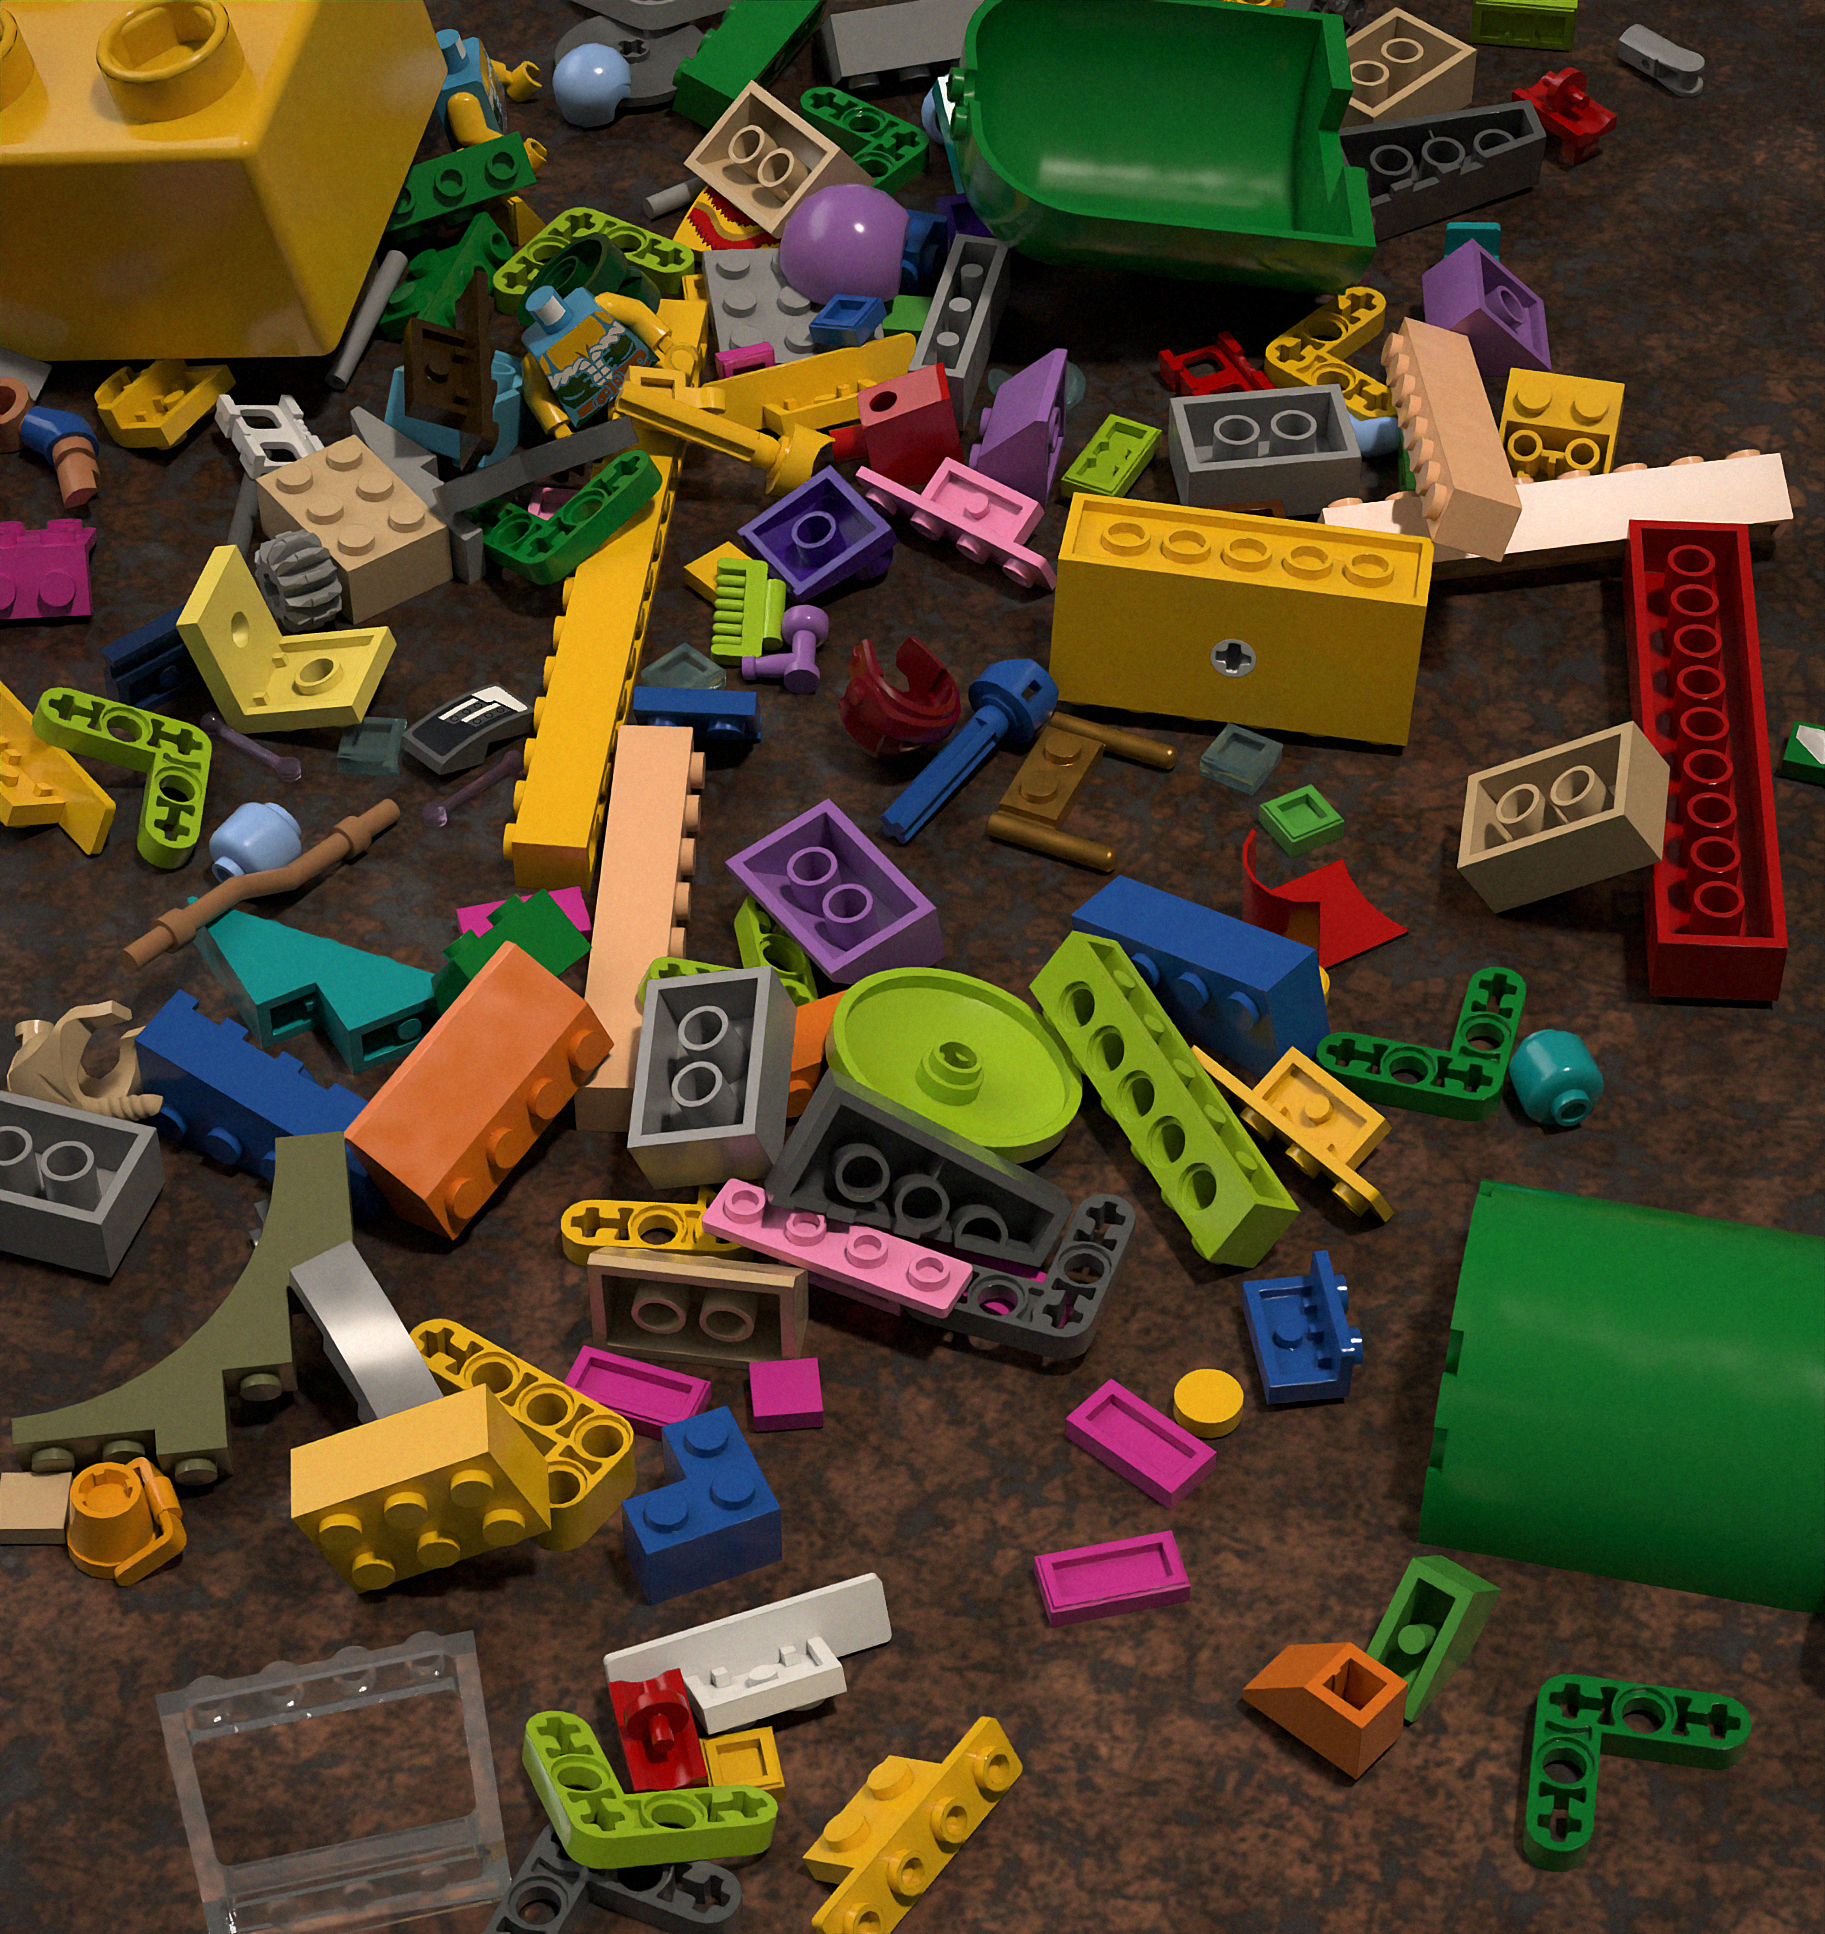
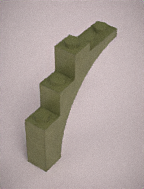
(242, 1350)

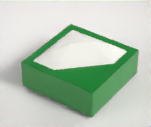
(1805, 753)

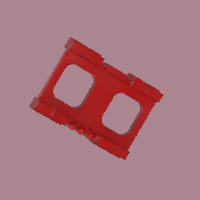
(1236, 372)

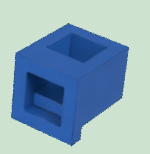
(924, 251)

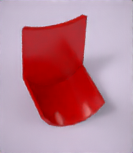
(1315, 910)

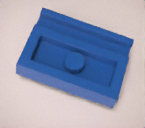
(709, 712)

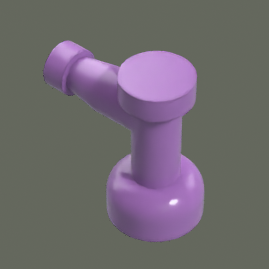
(805, 630)

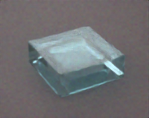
(684, 669)
(372, 747)
(1240, 759)

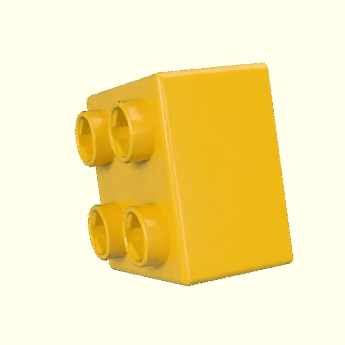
(201, 170)

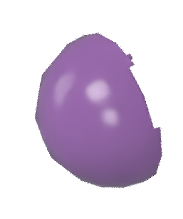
(845, 243)

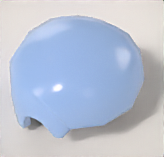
(591, 84)

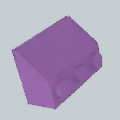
(839, 897)

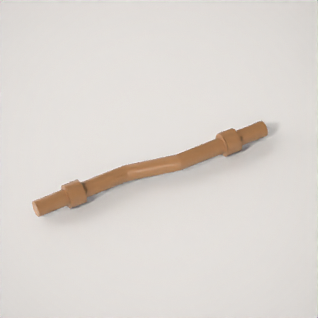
(179, 927)

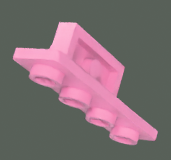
(973, 512)
(840, 1254)

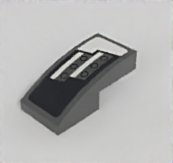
(461, 729)

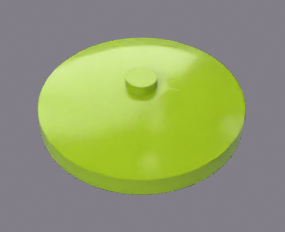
(959, 1057)

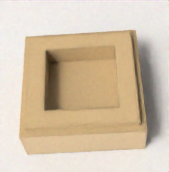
(34, 1507)

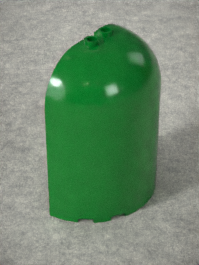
(1164, 140)
(1635, 1398)

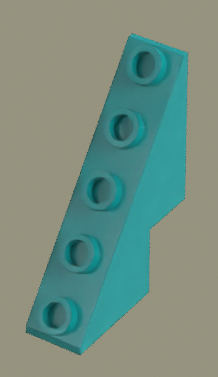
(298, 981)

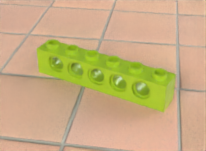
(1163, 1101)

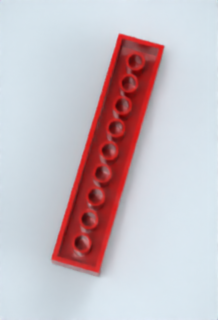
(1700, 701)

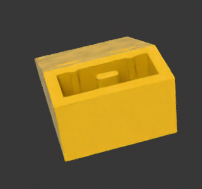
(1559, 424)

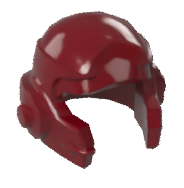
(896, 722)

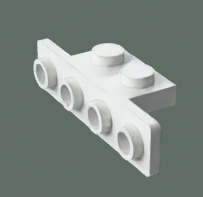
(765, 1656)

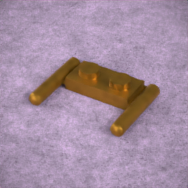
(1055, 780)

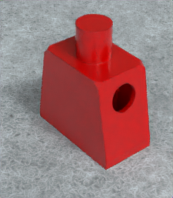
(903, 427)

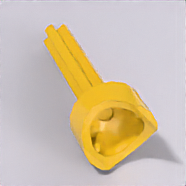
(786, 461)

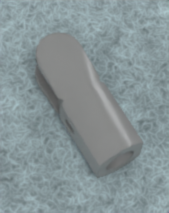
(1662, 60)

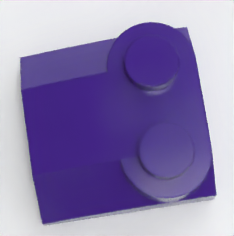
(820, 537)

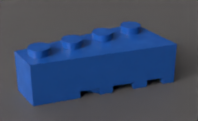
(1214, 973)
(238, 1098)

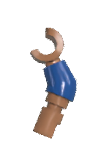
(55, 434)

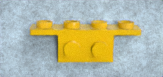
(815, 388)
(46, 782)
(1317, 1119)
(907, 1830)

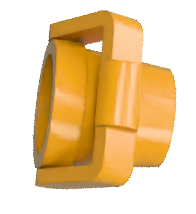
(117, 1521)

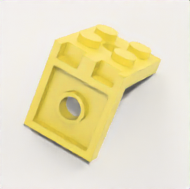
(271, 678)

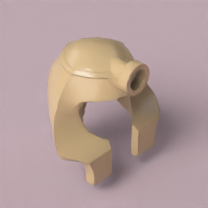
(52, 1071)

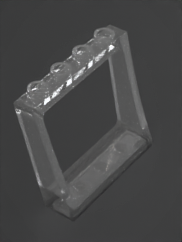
(358, 1880)

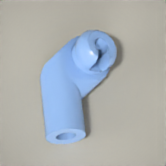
(1376, 436)

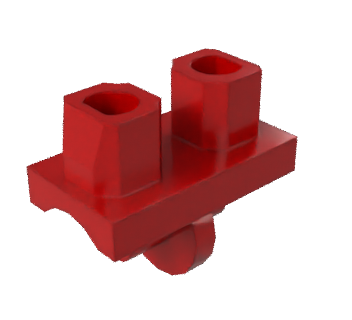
(1569, 112)
(658, 1734)

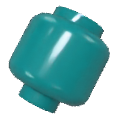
(1554, 1076)

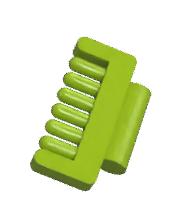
(757, 607)

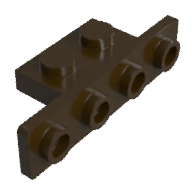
(451, 373)

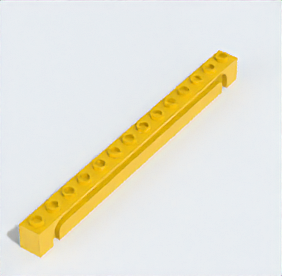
(597, 660)

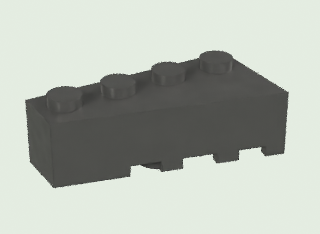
(1444, 162)
(900, 1171)

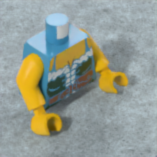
(473, 95)
(583, 352)

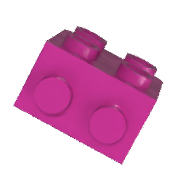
(45, 569)

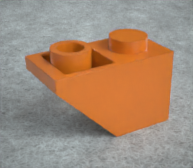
(1333, 1701)

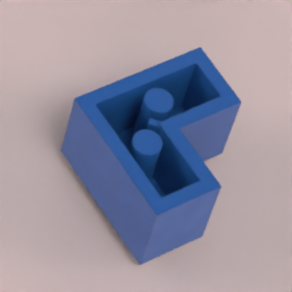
(709, 1519)

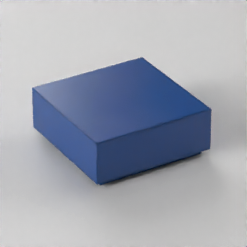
(847, 320)

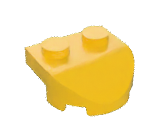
(160, 401)

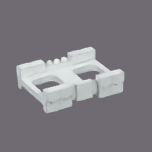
(250, 442)

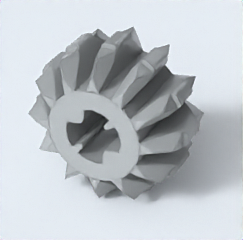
(298, 581)

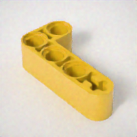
(582, 1441)

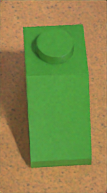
(1432, 1626)

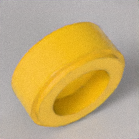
(1208, 1403)

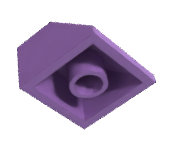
(1491, 306)
(1025, 429)

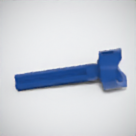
(998, 714)

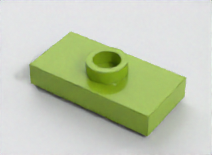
(1524, 23)
(1112, 458)

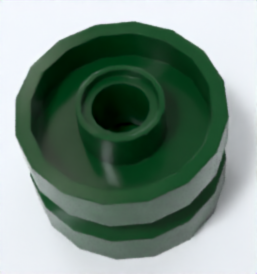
(595, 265)

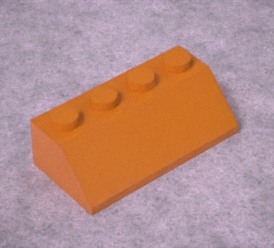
(477, 1092)

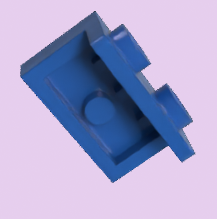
(1303, 1334)

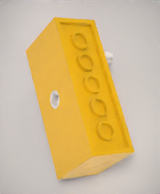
(1239, 618)

